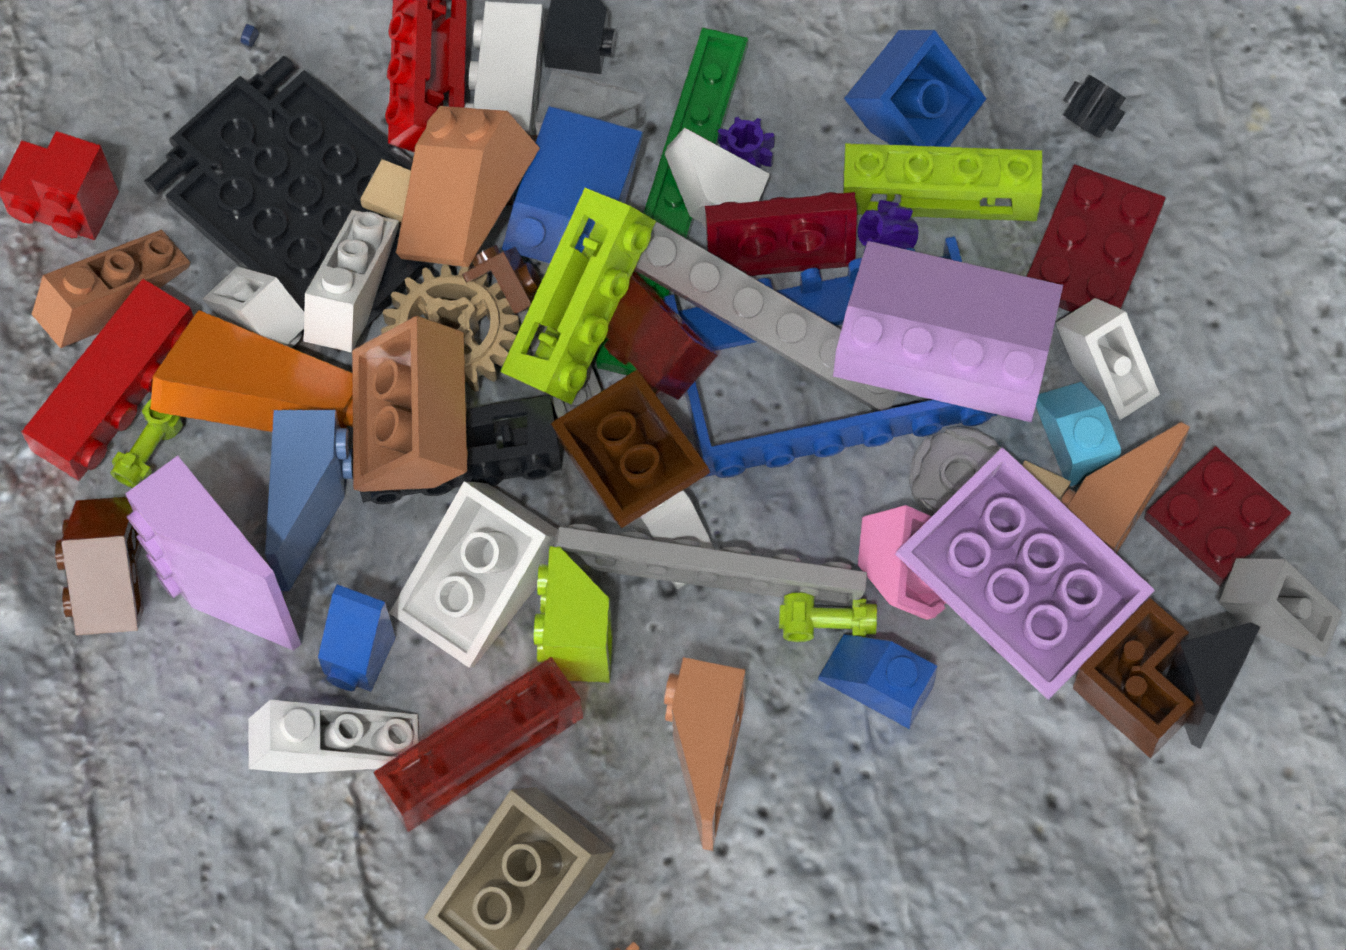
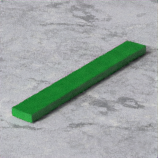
(702, 111)

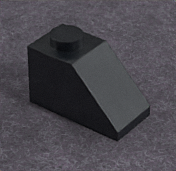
(578, 36)

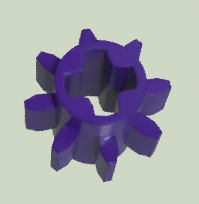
(748, 142)
(888, 226)

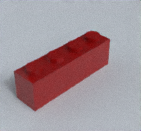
(107, 382)

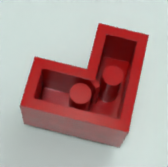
(60, 186)

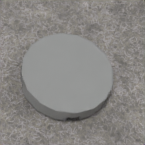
(946, 464)

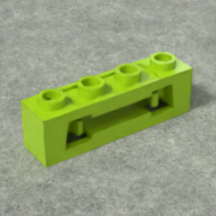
(946, 180)
(579, 296)

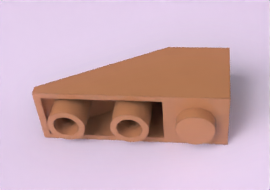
(86, 294)

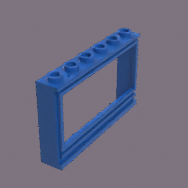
(828, 301)

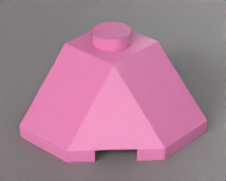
(879, 540)

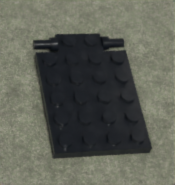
(279, 178)

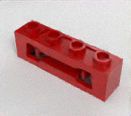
(423, 65)

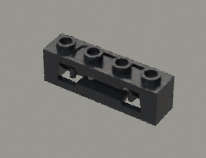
(528, 448)

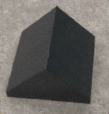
(1206, 672)

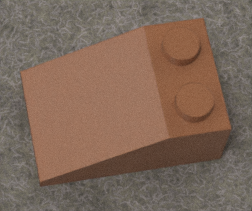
(461, 183)
(706, 716)

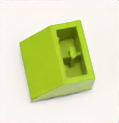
(573, 620)

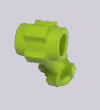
(132, 466)
(800, 617)

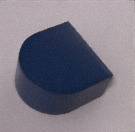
(249, 35)

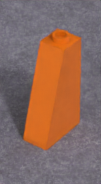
(242, 377)

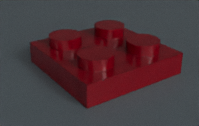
(1217, 515)

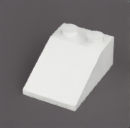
(475, 572)

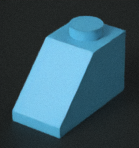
(1077, 431)

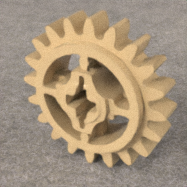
(460, 306)

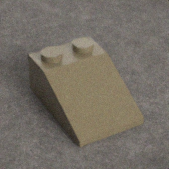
(519, 876)

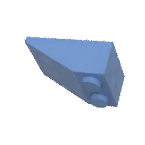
(304, 486)

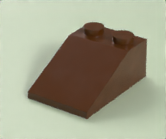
(629, 449)

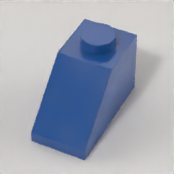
(355, 640)
(880, 676)

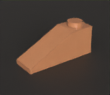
(1120, 491)

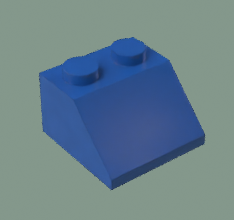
(915, 92)

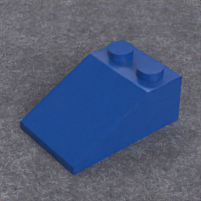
(572, 156)

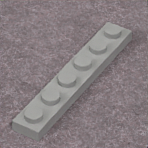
(752, 310)
(723, 569)

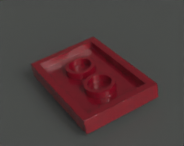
(784, 233)
(1096, 238)

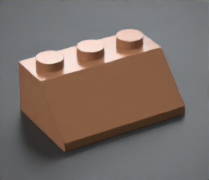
(409, 408)

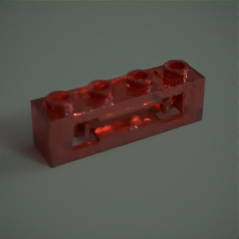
(479, 744)

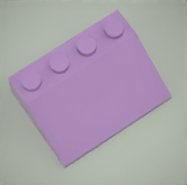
(947, 331)
(206, 555)
(1025, 573)

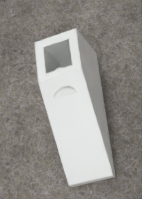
(348, 281)
(326, 737)

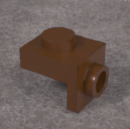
(516, 279)

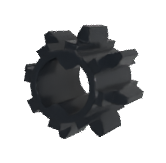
(1094, 106)

